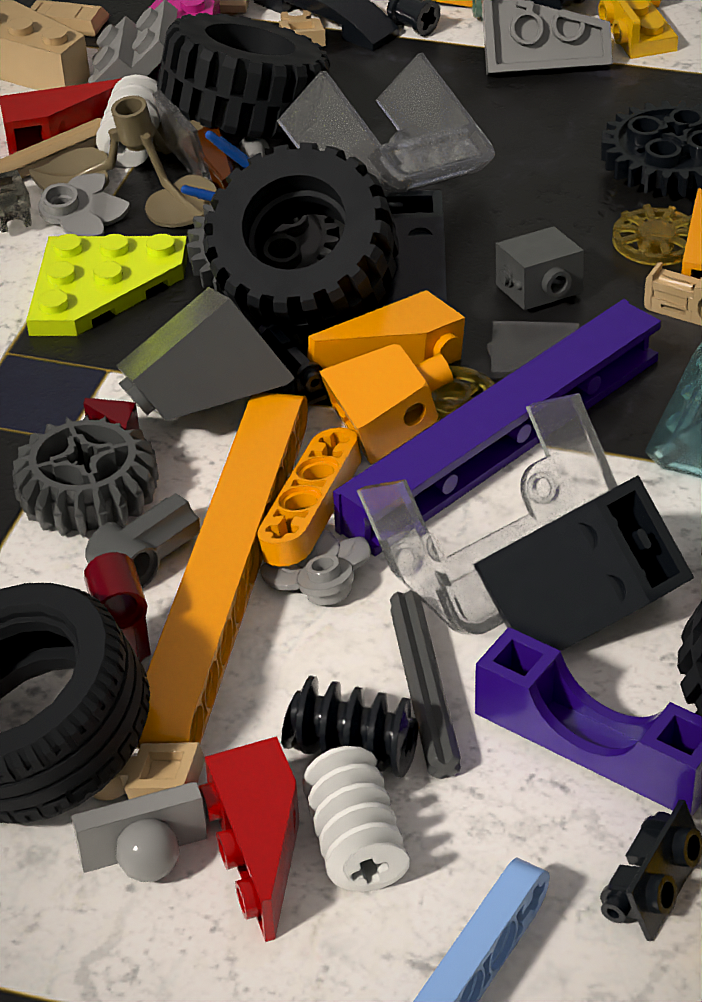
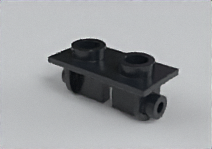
(306, 374)
(667, 853)

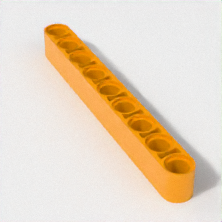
(221, 571)

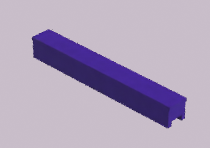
(495, 424)

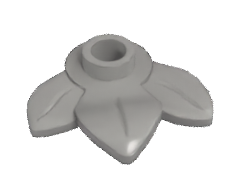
(82, 205)
(325, 572)

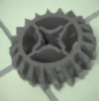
(84, 475)

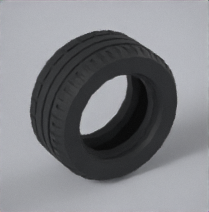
(93, 722)

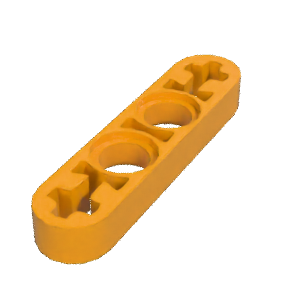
(307, 497)

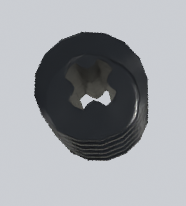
(332, 723)

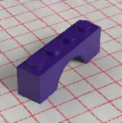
(536, 697)

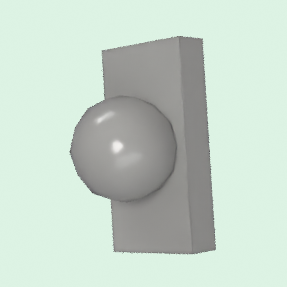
(141, 832)

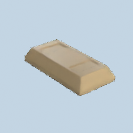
(80, 17)

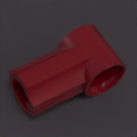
(116, 584)

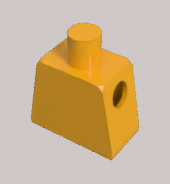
(385, 397)

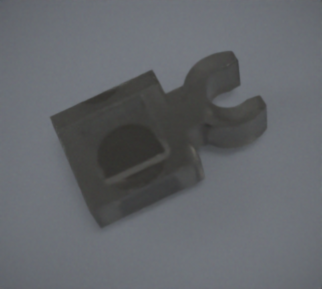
(13, 200)

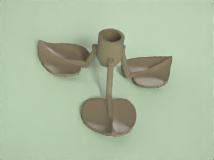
(135, 131)

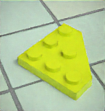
(99, 274)

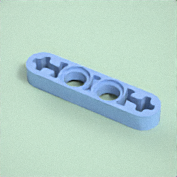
(488, 936)

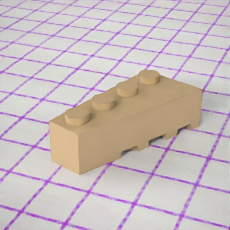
(39, 49)

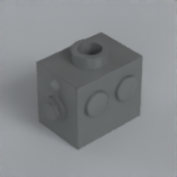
(539, 267)

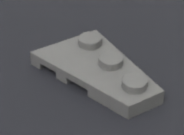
(541, 38)

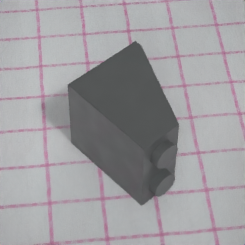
(201, 360)

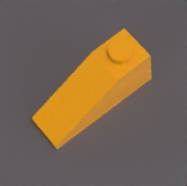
(417, 323)

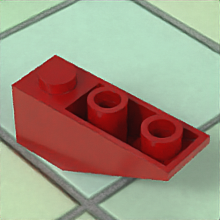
(49, 112)
(258, 813)

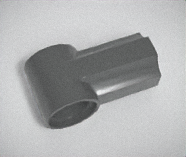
(148, 536)

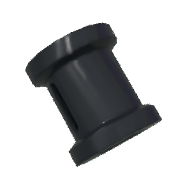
(416, 13)

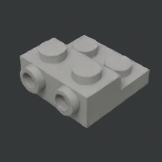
(131, 46)

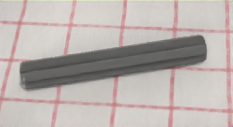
(425, 685)

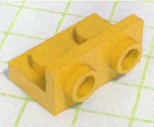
(638, 27)

